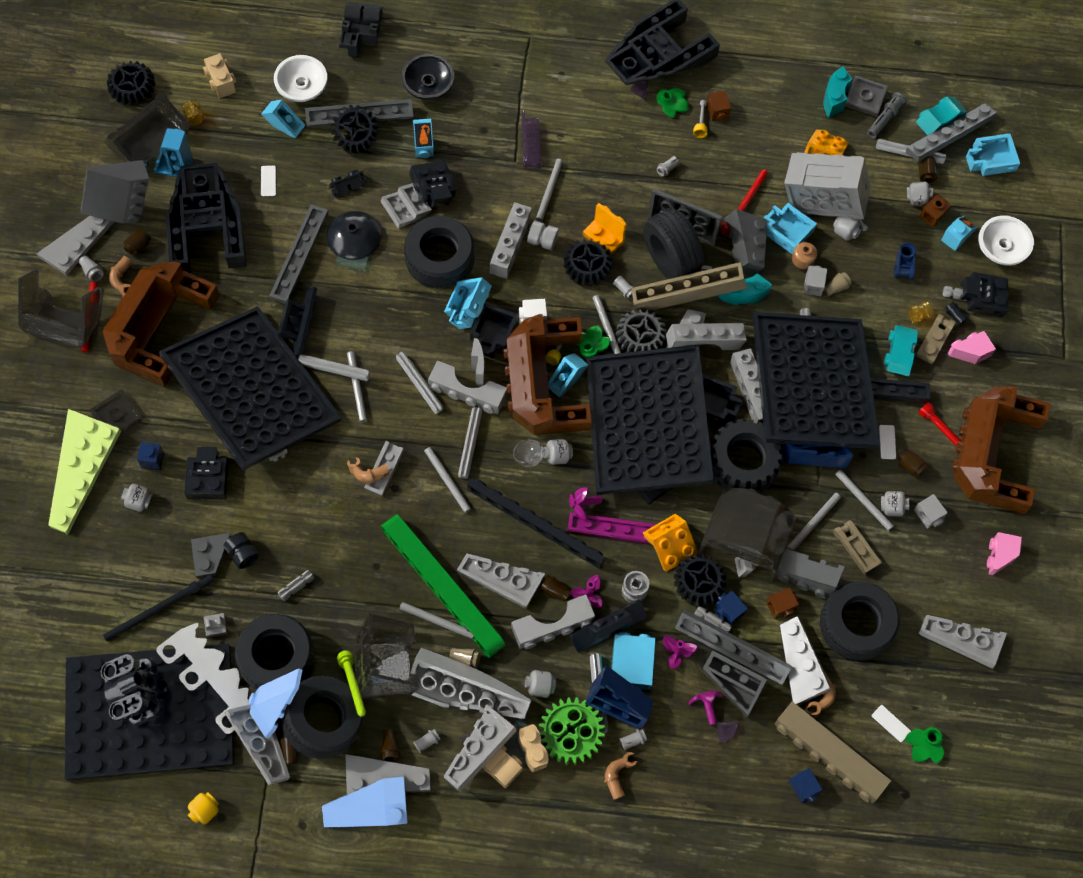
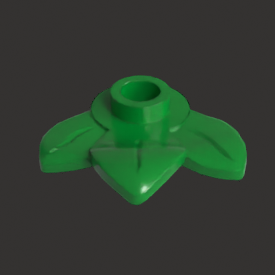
(674, 102)
(594, 340)
(923, 747)

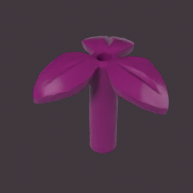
(580, 500)
(592, 586)
(678, 648)
(708, 697)

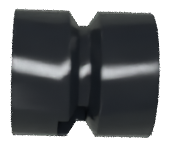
(241, 550)

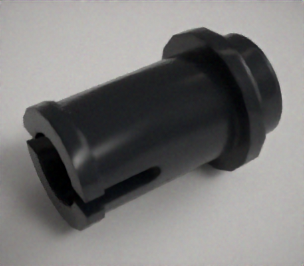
(956, 313)

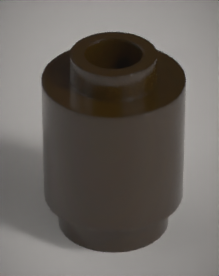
(928, 170)
(136, 242)
(912, 463)

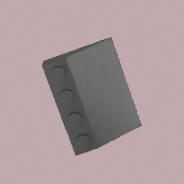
(115, 191)
(705, 223)

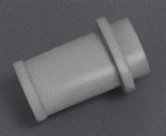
(664, 168)
(624, 287)
(633, 739)
(427, 740)

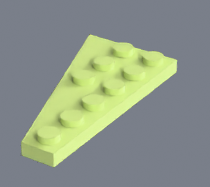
(81, 460)

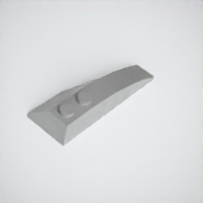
(459, 685)

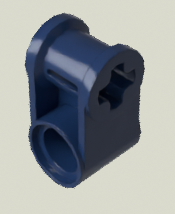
(905, 264)

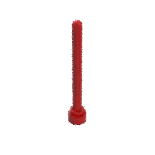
(725, 228)
(928, 412)

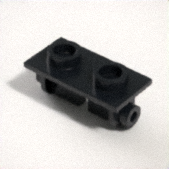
(353, 179)

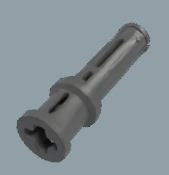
(890, 109)

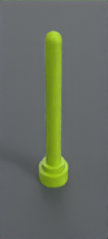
(346, 661)

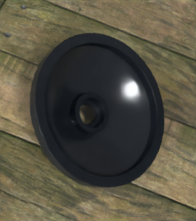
(427, 69)
(356, 242)

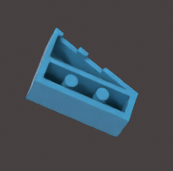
(173, 153)

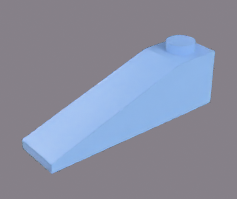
(272, 699)
(373, 805)

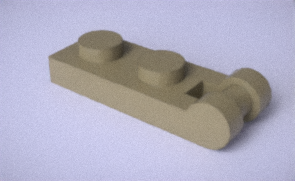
(935, 339)
(857, 547)

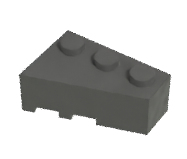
(748, 240)
(809, 574)
(735, 681)

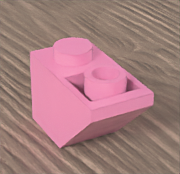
(973, 349)
(1004, 551)

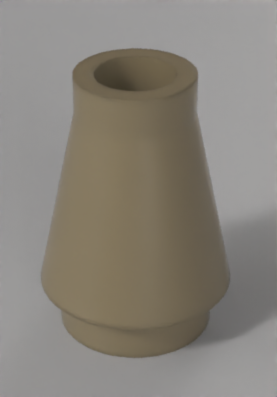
(837, 284)
(466, 656)

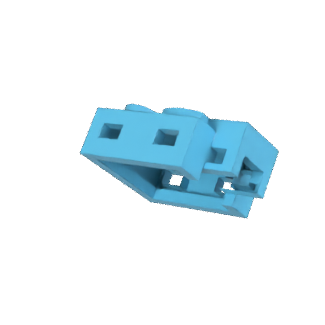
(993, 155)
(788, 227)
(469, 303)

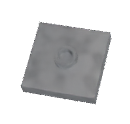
(866, 96)

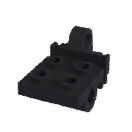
(360, 25)

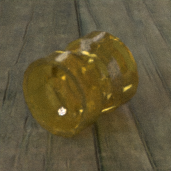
(192, 112)
(922, 311)

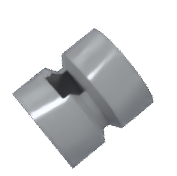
(545, 235)
(635, 586)

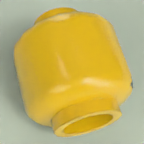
(203, 808)

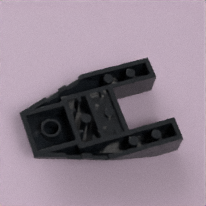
(652, 53)
(204, 204)

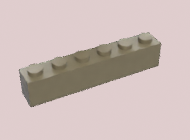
(689, 287)
(832, 752)

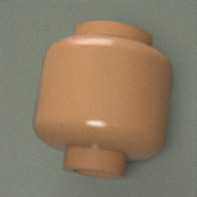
(804, 255)

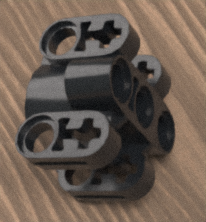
(134, 689)

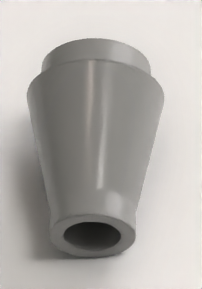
(91, 269)

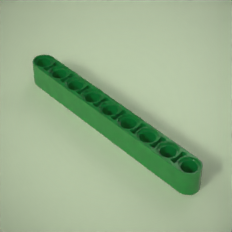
(443, 585)

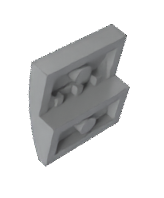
(405, 206)
(477, 363)

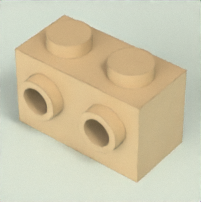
(221, 79)

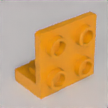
(824, 143)
(606, 229)
(671, 541)

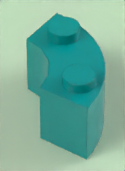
(835, 97)
(940, 115)
(757, 290)
(901, 350)

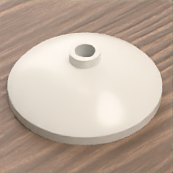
(298, 71)
(1011, 234)

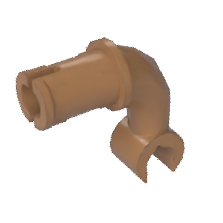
(117, 273)
(370, 475)
(825, 702)
(612, 776)

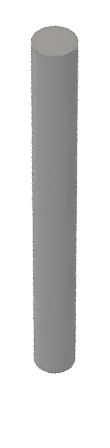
(550, 187)
(606, 324)
(357, 390)
(447, 479)
(864, 500)
(813, 522)
(435, 619)

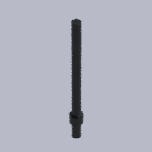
(194, 587)

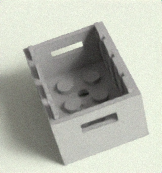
(828, 185)

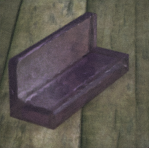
(530, 142)

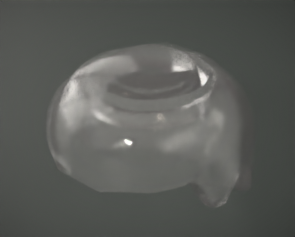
(528, 453)

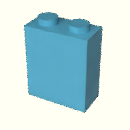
(634, 659)

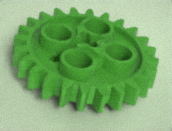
(583, 745)

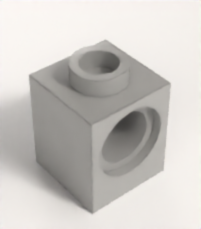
(815, 280)
(931, 512)

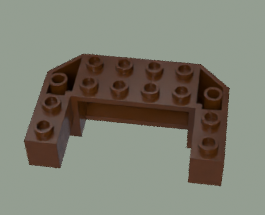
(144, 310)
(529, 377)
(980, 444)

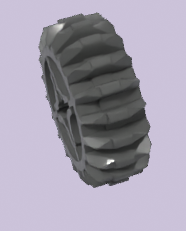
(628, 327)

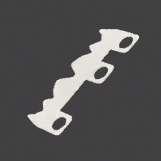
(206, 666)

